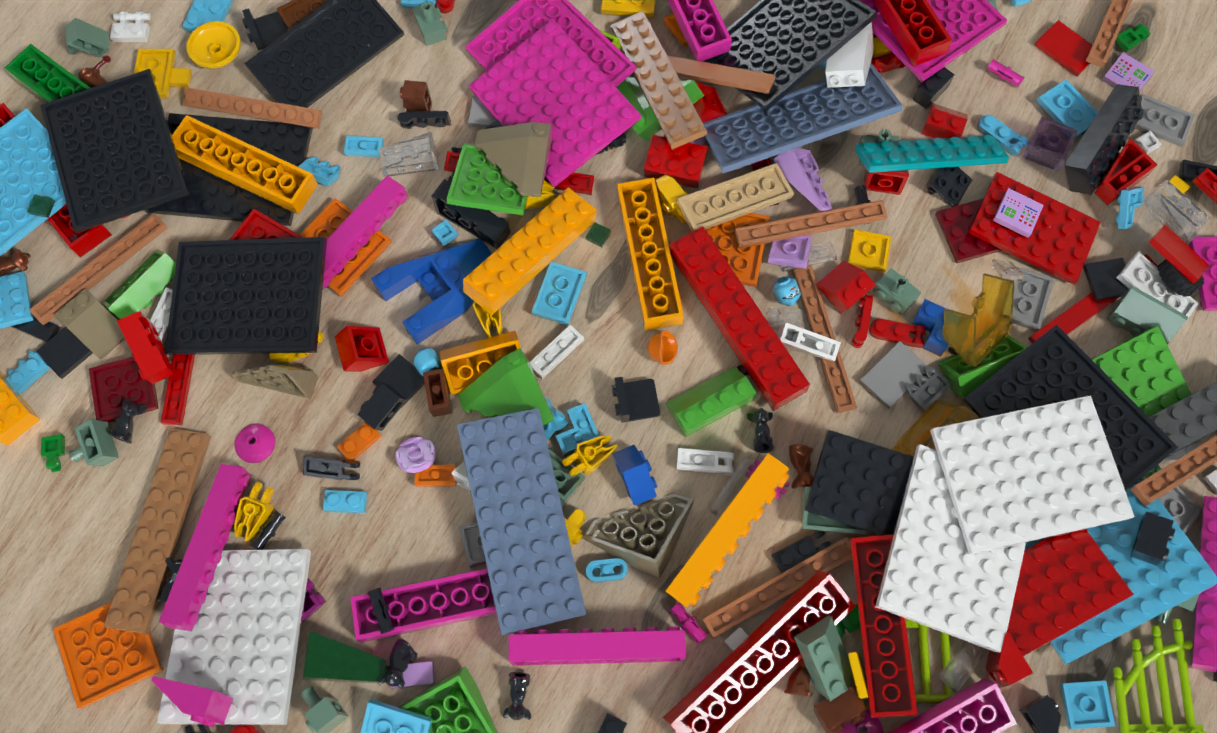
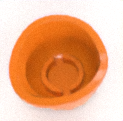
(663, 347)

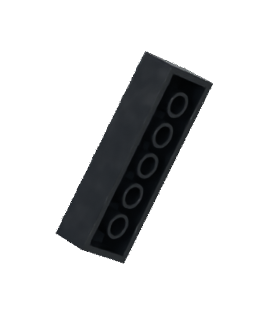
(1104, 139)

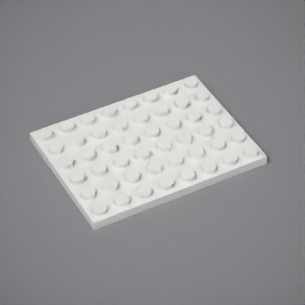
(1031, 474)
(934, 576)
(244, 637)

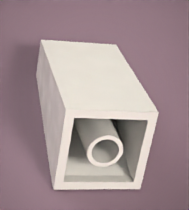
(852, 61)

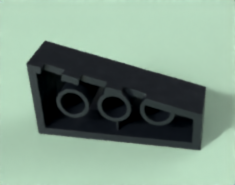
(476, 221)

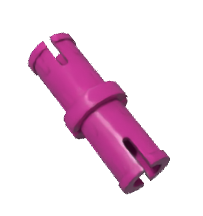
(1005, 73)
(688, 623)

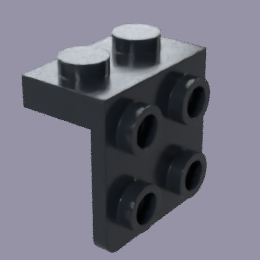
(263, 29)
(635, 399)

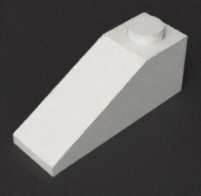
(807, 342)

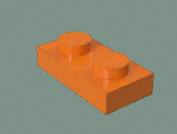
(673, 26)
(359, 441)
(436, 476)

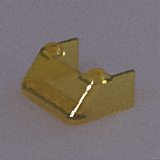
(990, 323)
(935, 416)

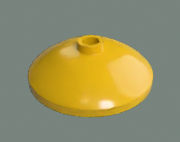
(213, 44)

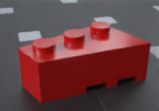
(1125, 172)
(146, 347)

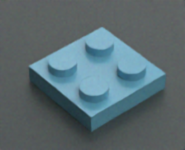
(1087, 705)

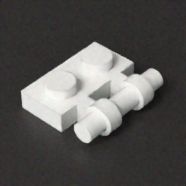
(128, 31)

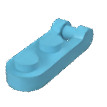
(992, 126)

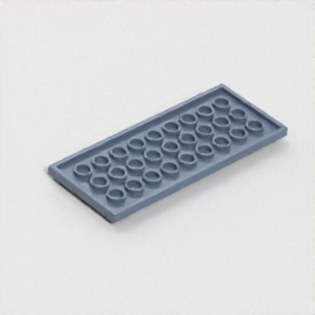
(797, 120)
(520, 521)

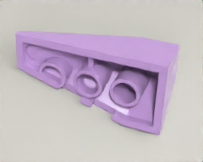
(801, 171)

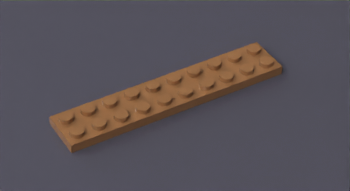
(659, 81)
(157, 532)

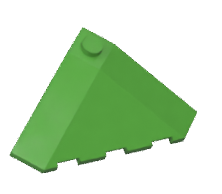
(648, 123)
(506, 389)
(453, 705)

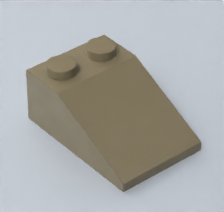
(91, 323)

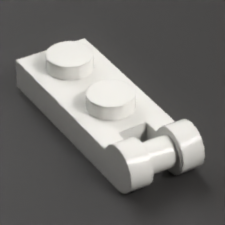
(705, 461)

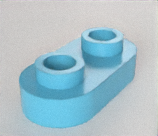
(606, 567)

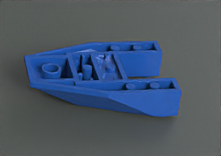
(442, 278)

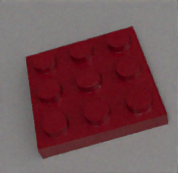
(955, 226)
(116, 382)

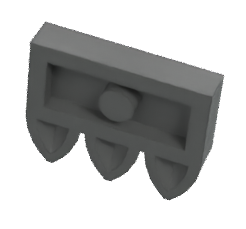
(929, 389)

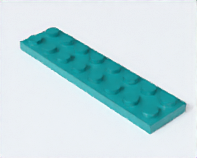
(931, 153)

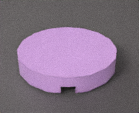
(415, 455)

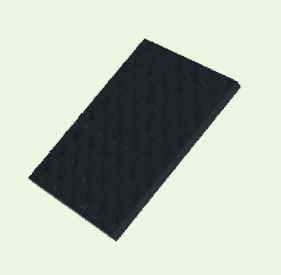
(791, 40)
(113, 150)
(219, 199)
(247, 296)
(1060, 371)

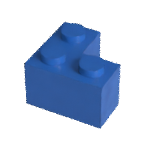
(932, 317)
(635, 474)

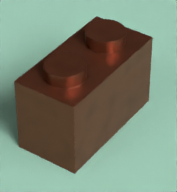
(416, 96)
(437, 392)
(840, 711)

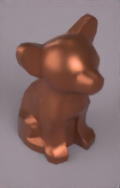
(91, 77)
(18, 260)
(801, 461)
(799, 681)

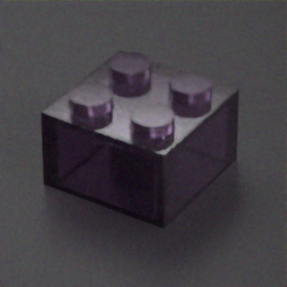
(1049, 144)

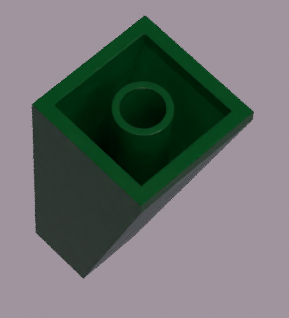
(340, 663)

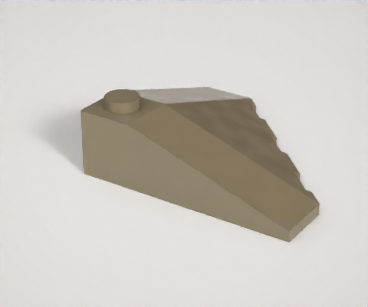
(519, 152)
(283, 379)
(644, 536)

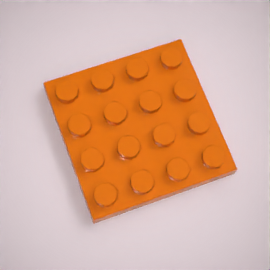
(326, 224)
(745, 260)
(103, 659)

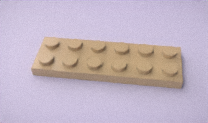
(735, 197)

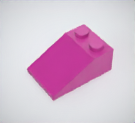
(202, 704)

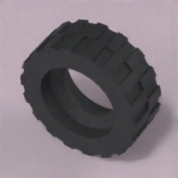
(1177, 281)

